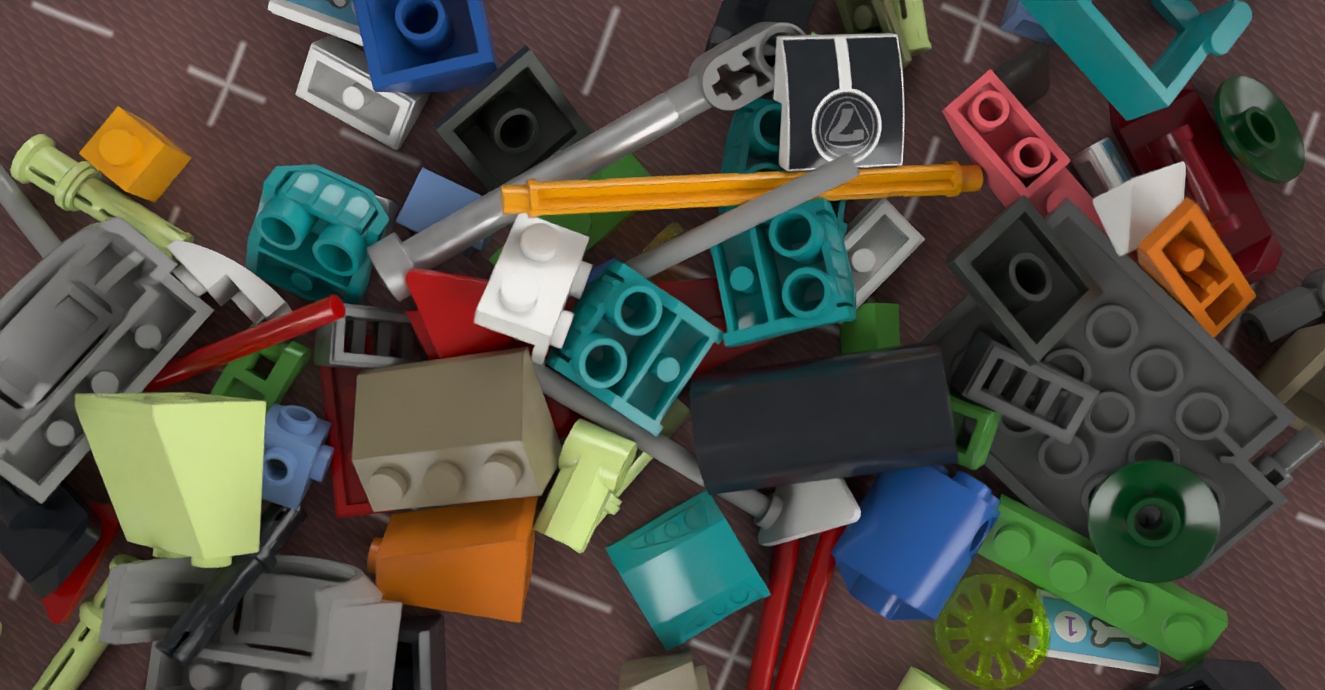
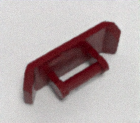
(1212, 177)

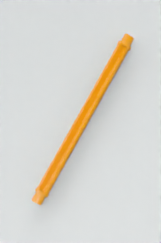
(727, 189)

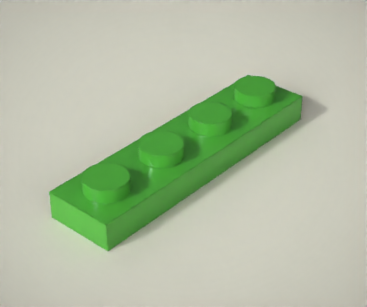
(1073, 570)

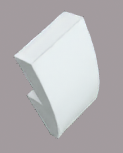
(226, 280)

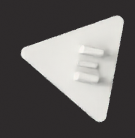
(811, 510)

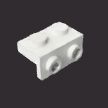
(533, 282)

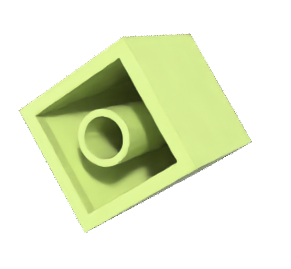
(181, 470)

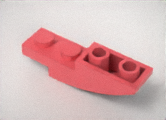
(1015, 150)

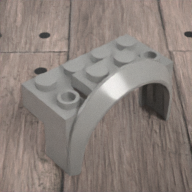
(53, 322)
(296, 606)

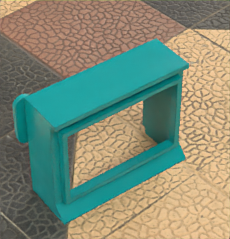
(1118, 69)

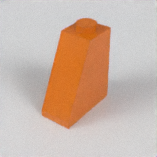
(459, 557)

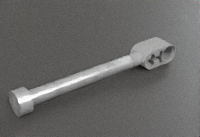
(594, 151)

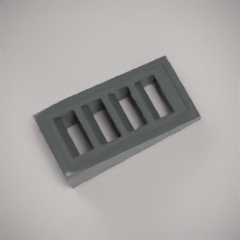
(330, 339)
(977, 365)

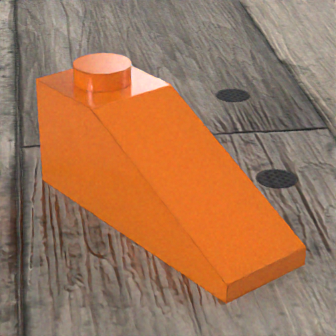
(1195, 268)

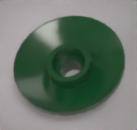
(1259, 129)
(1172, 544)

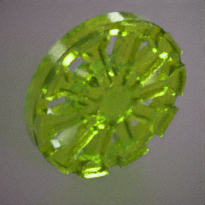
(993, 631)

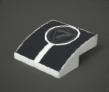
(839, 99)

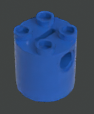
(914, 540)

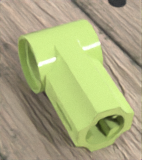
(591, 469)

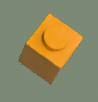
(135, 155)

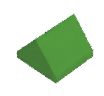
(874, 328)

